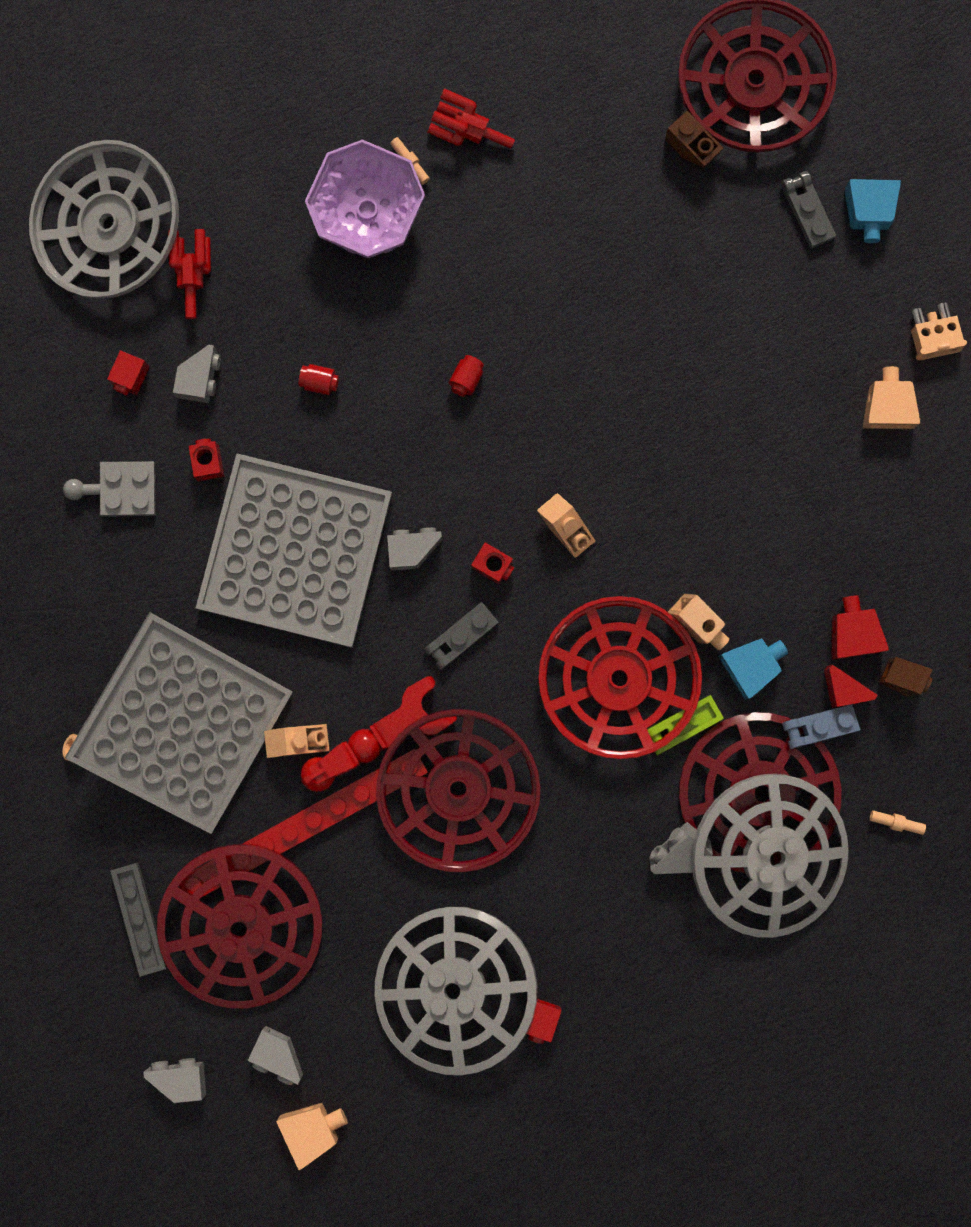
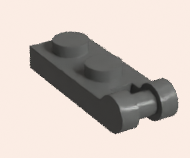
(808, 210)
(462, 635)

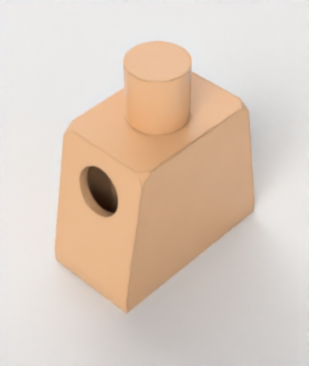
(891, 403)
(692, 613)
(310, 1132)

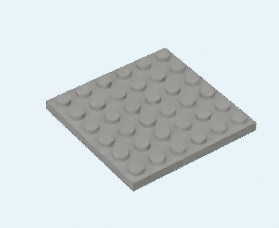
(294, 550)
(178, 723)

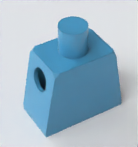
(871, 205)
(753, 665)

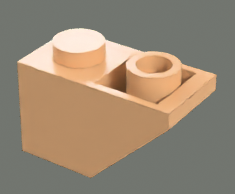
(566, 525)
(296, 740)

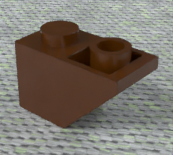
(692, 140)
(906, 677)

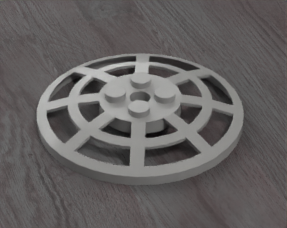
(95, 212)
(761, 846)
(472, 990)

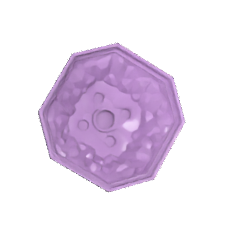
(365, 199)

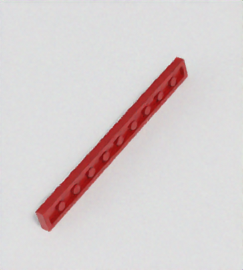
(305, 823)

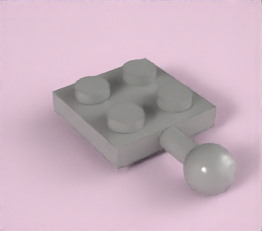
(123, 489)

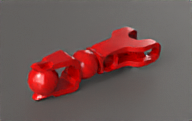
(367, 744)

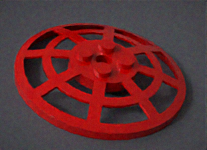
(632, 664)

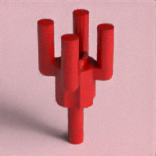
(465, 123)
(191, 268)

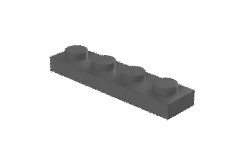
(138, 918)

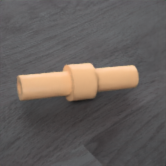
(401, 150)
(897, 822)

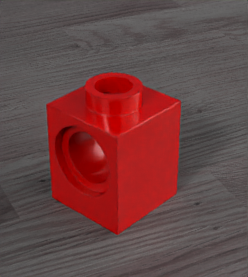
(128, 373)
(214, 468)
(486, 553)
(544, 1022)

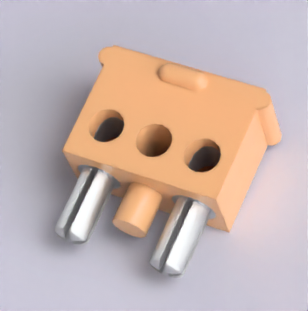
(933, 344)

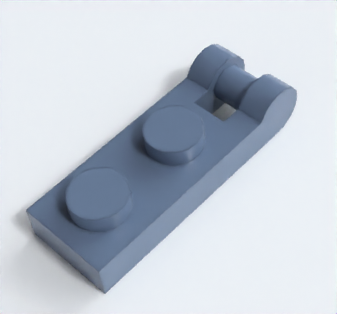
(821, 726)

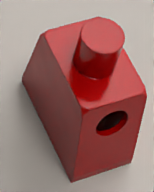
(856, 631)

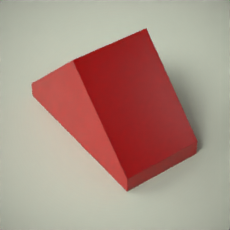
(844, 689)

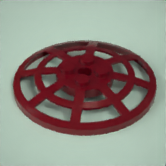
(761, 62)
(753, 768)
(458, 807)
(245, 910)

